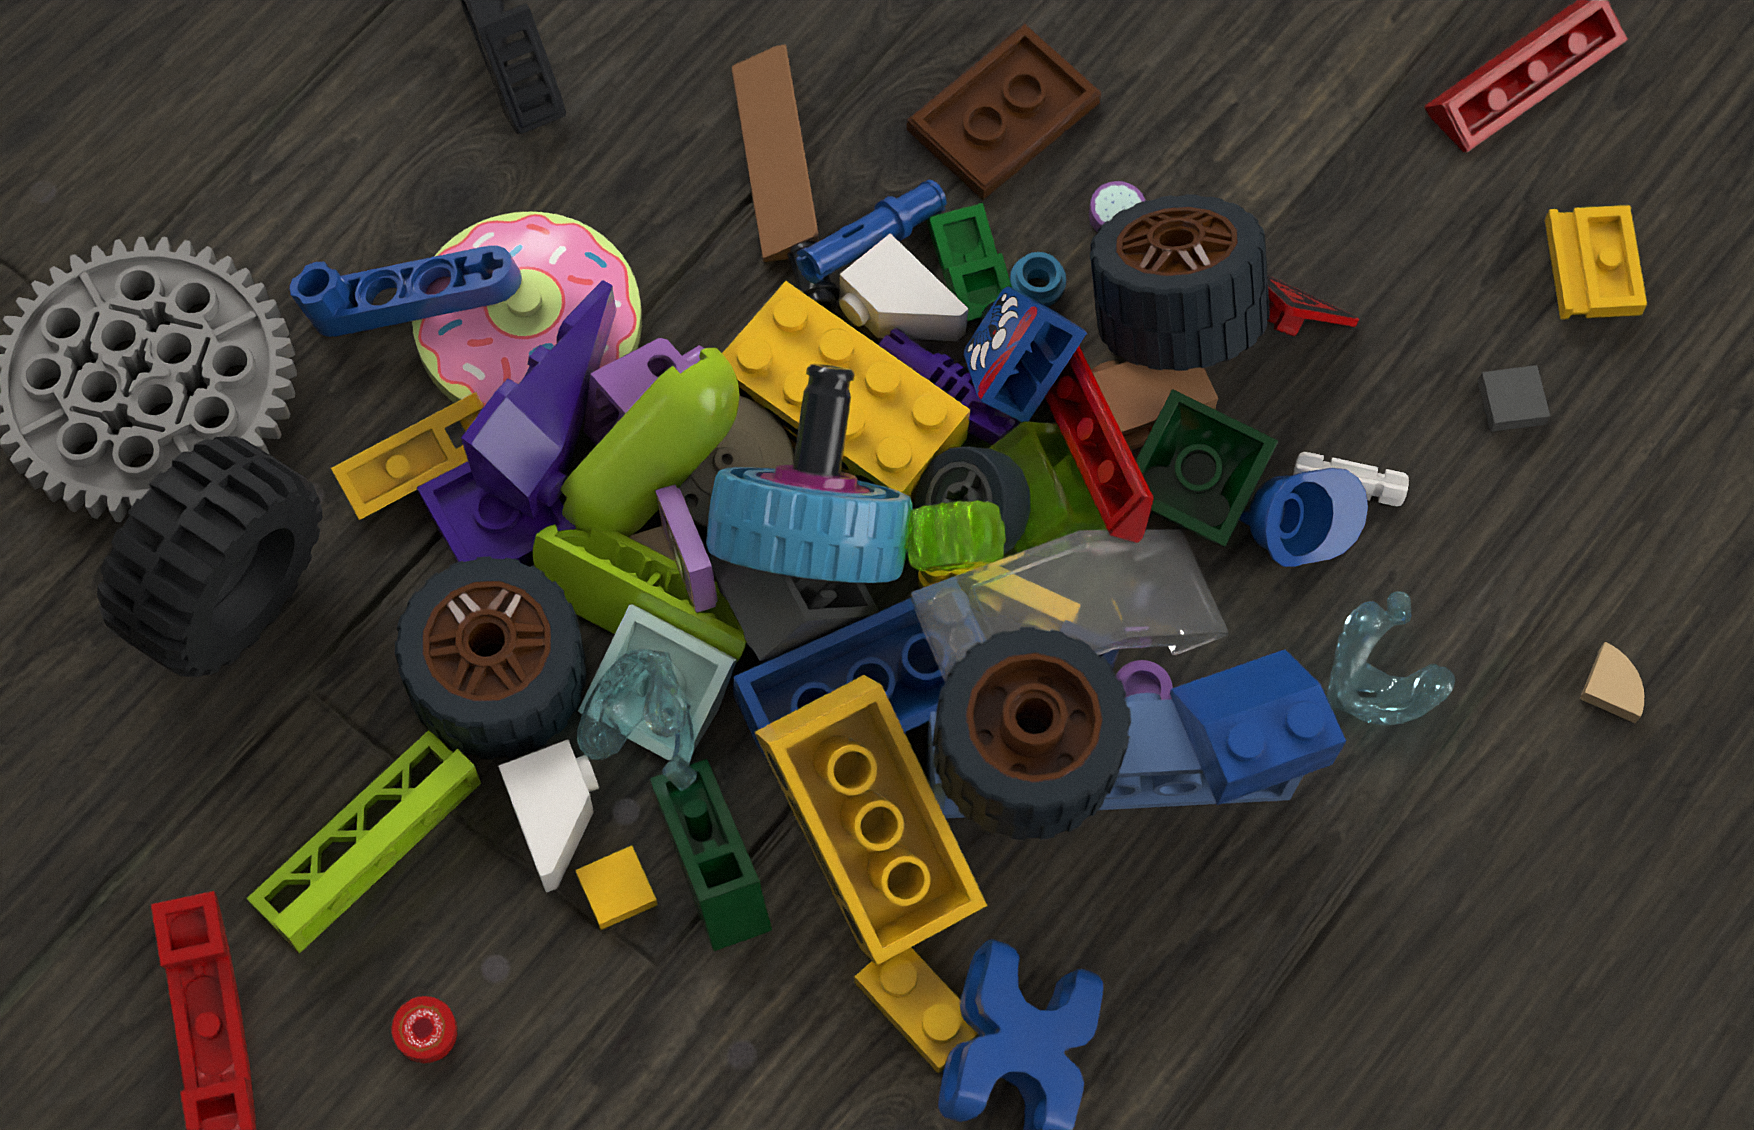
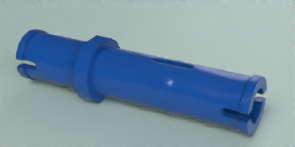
(852, 241)

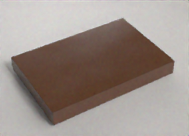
(1003, 111)

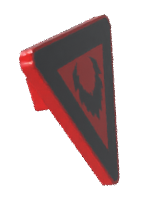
(1291, 306)

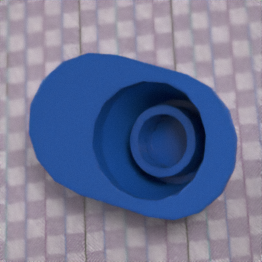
(1308, 515)

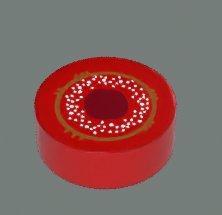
(424, 1029)

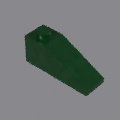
(713, 858)

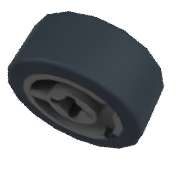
(979, 475)

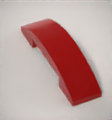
(205, 1013)

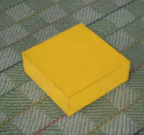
(616, 887)

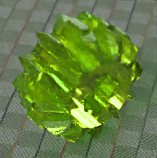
(955, 536)

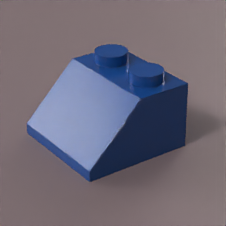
(1258, 725)

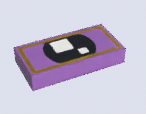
(687, 548)

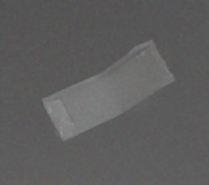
(1081, 585)

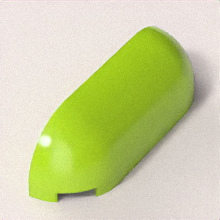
(653, 446)
(610, 571)

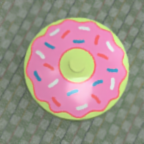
(558, 269)

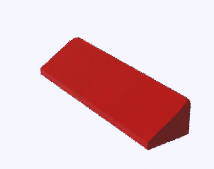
(1526, 72)
(1100, 450)

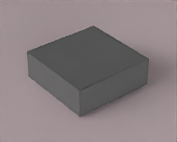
(1513, 398)

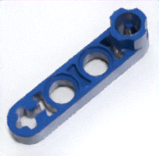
(344, 303)

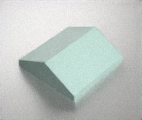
(699, 669)

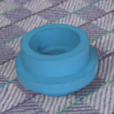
(1039, 266)

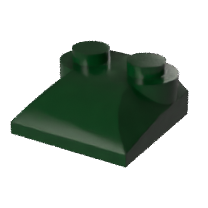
(1202, 467)

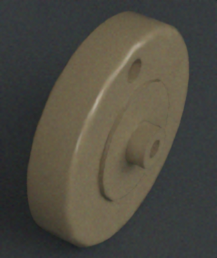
(753, 441)

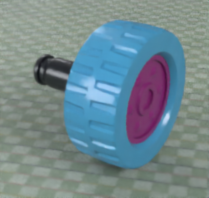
(810, 514)

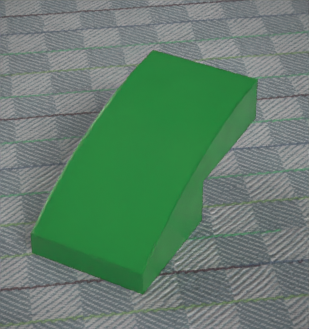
(969, 257)

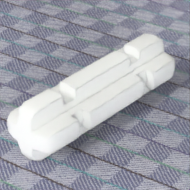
(1388, 487)

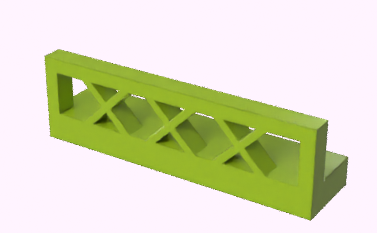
(374, 849)

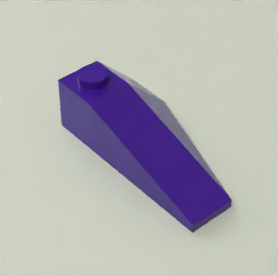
(530, 429)

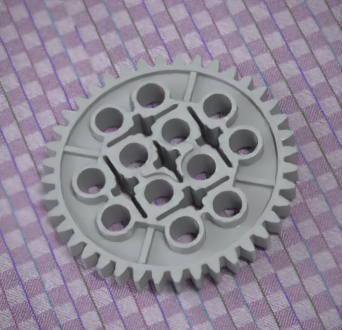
(97, 297)

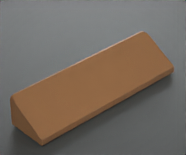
(774, 153)

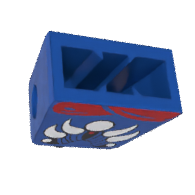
(1019, 353)

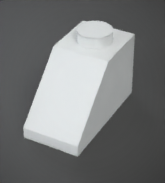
(896, 290)
(551, 805)

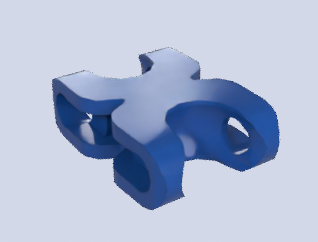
(1020, 1041)

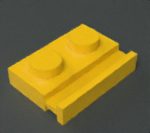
(1595, 262)

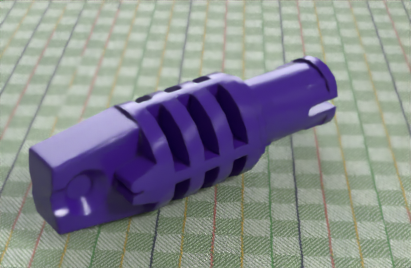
(952, 378)

